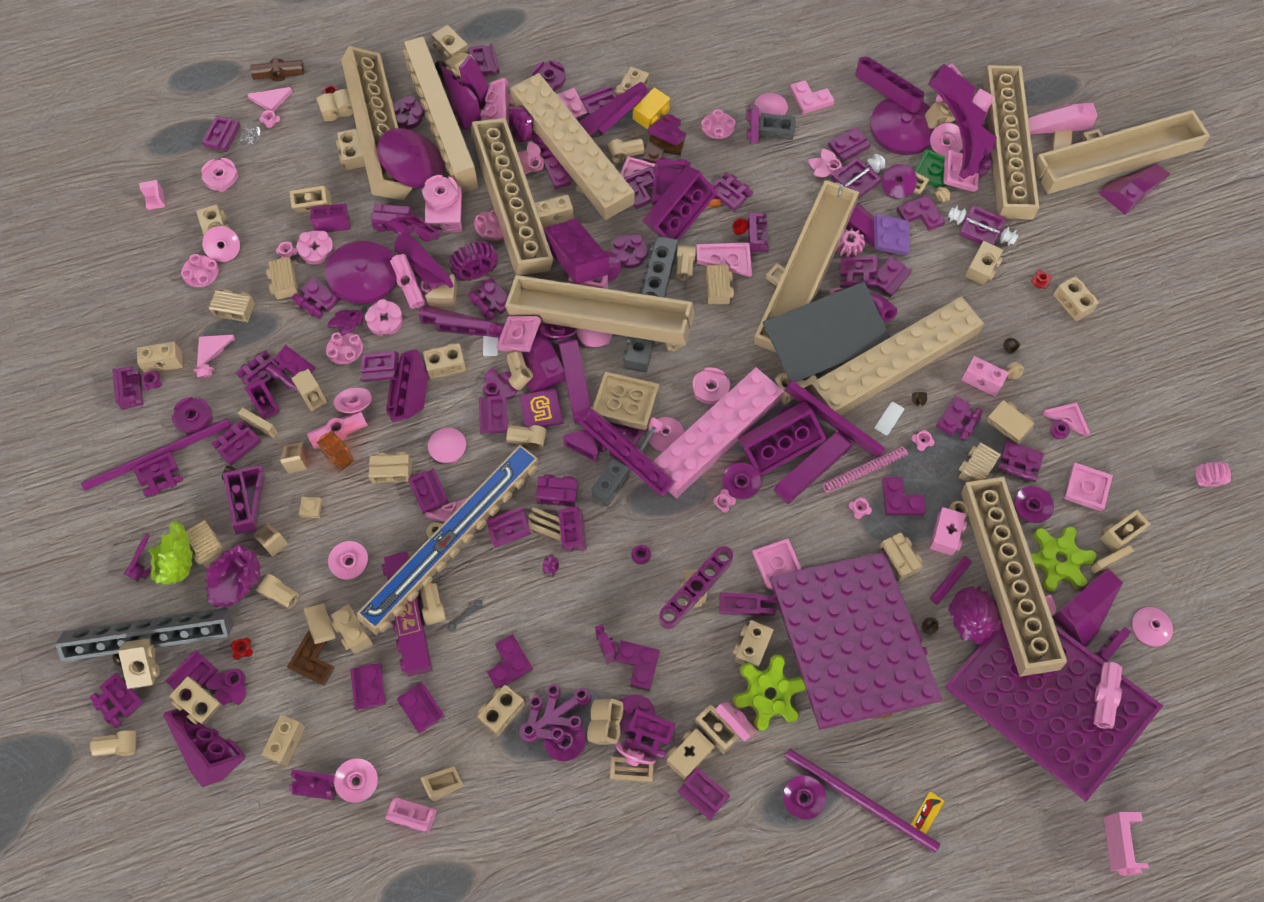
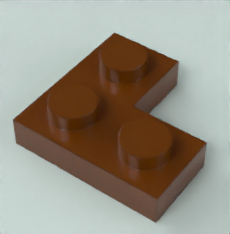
(657, 147)
(307, 663)

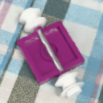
(859, 176)
(982, 226)

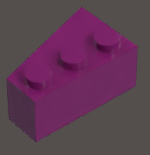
(244, 497)

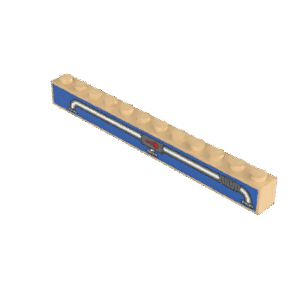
(447, 540)

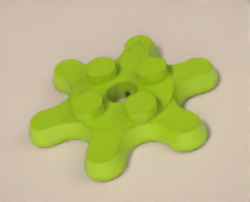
(1056, 570)
(755, 697)

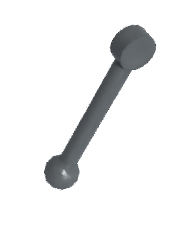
(477, 604)

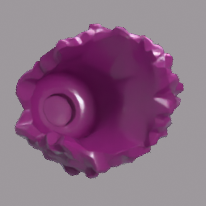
(232, 576)
(974, 614)

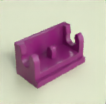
(330, 218)
(758, 232)
(127, 387)
(572, 529)
(313, 785)

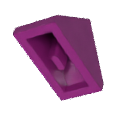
(262, 399)
(582, 443)

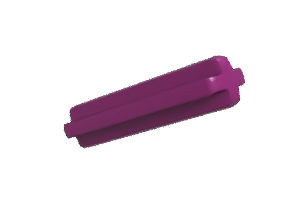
(950, 580)

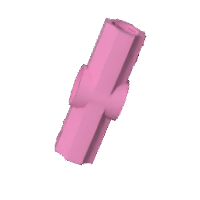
(404, 272)
(347, 424)
(1108, 695)

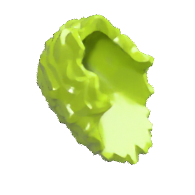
(171, 557)

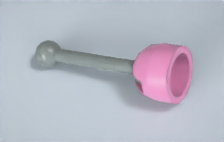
(654, 426)

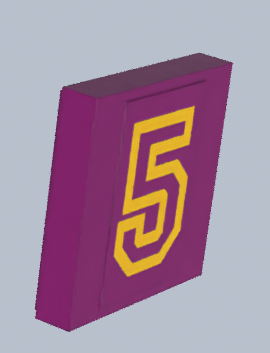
(541, 408)

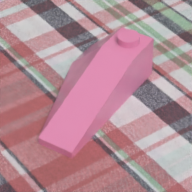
(1066, 117)

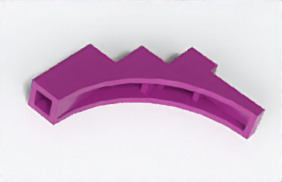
(969, 117)

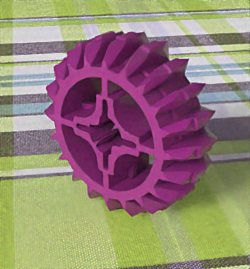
(473, 261)

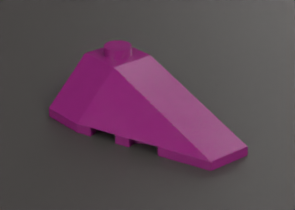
(462, 100)
(1088, 610)

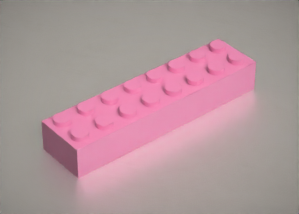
(718, 430)

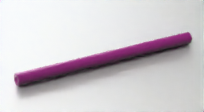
(172, 447)
(862, 800)

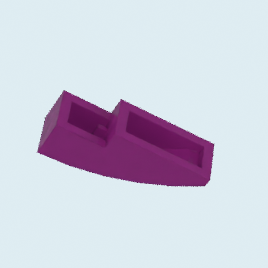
(474, 80)

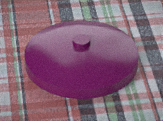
(900, 129)
(409, 157)
(361, 272)

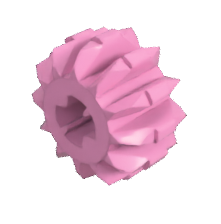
(851, 243)
(1213, 474)

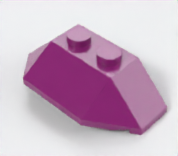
(408, 391)

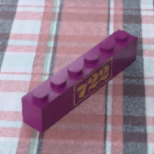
(409, 625)

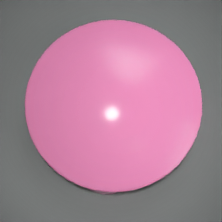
(771, 104)
(718, 125)
(487, 226)
(199, 271)
(593, 338)
(344, 348)
(447, 445)

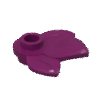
(346, 321)
(500, 383)
(225, 689)

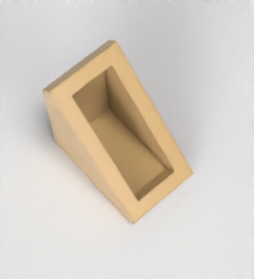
(443, 295)
(294, 458)
(270, 539)
(441, 783)

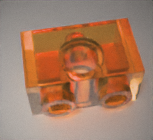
(335, 451)

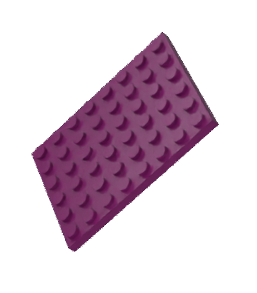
(854, 640)
(1054, 710)

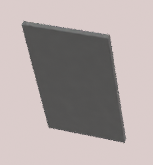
(826, 332)

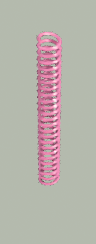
(882, 462)

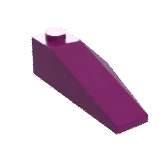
(1132, 188)
(864, 222)
(544, 365)
(204, 751)

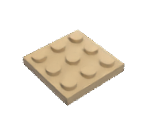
(626, 400)

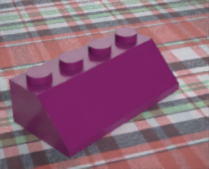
(680, 204)
(782, 438)

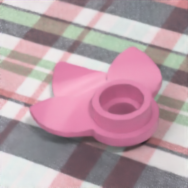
(530, 157)
(824, 165)

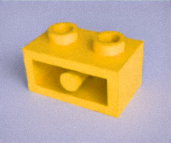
(651, 108)

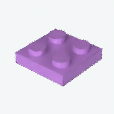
(891, 234)

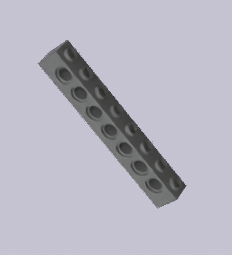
(666, 248)
(160, 631)

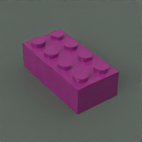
(577, 251)

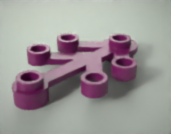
(552, 716)

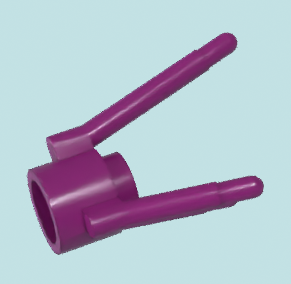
(135, 569)

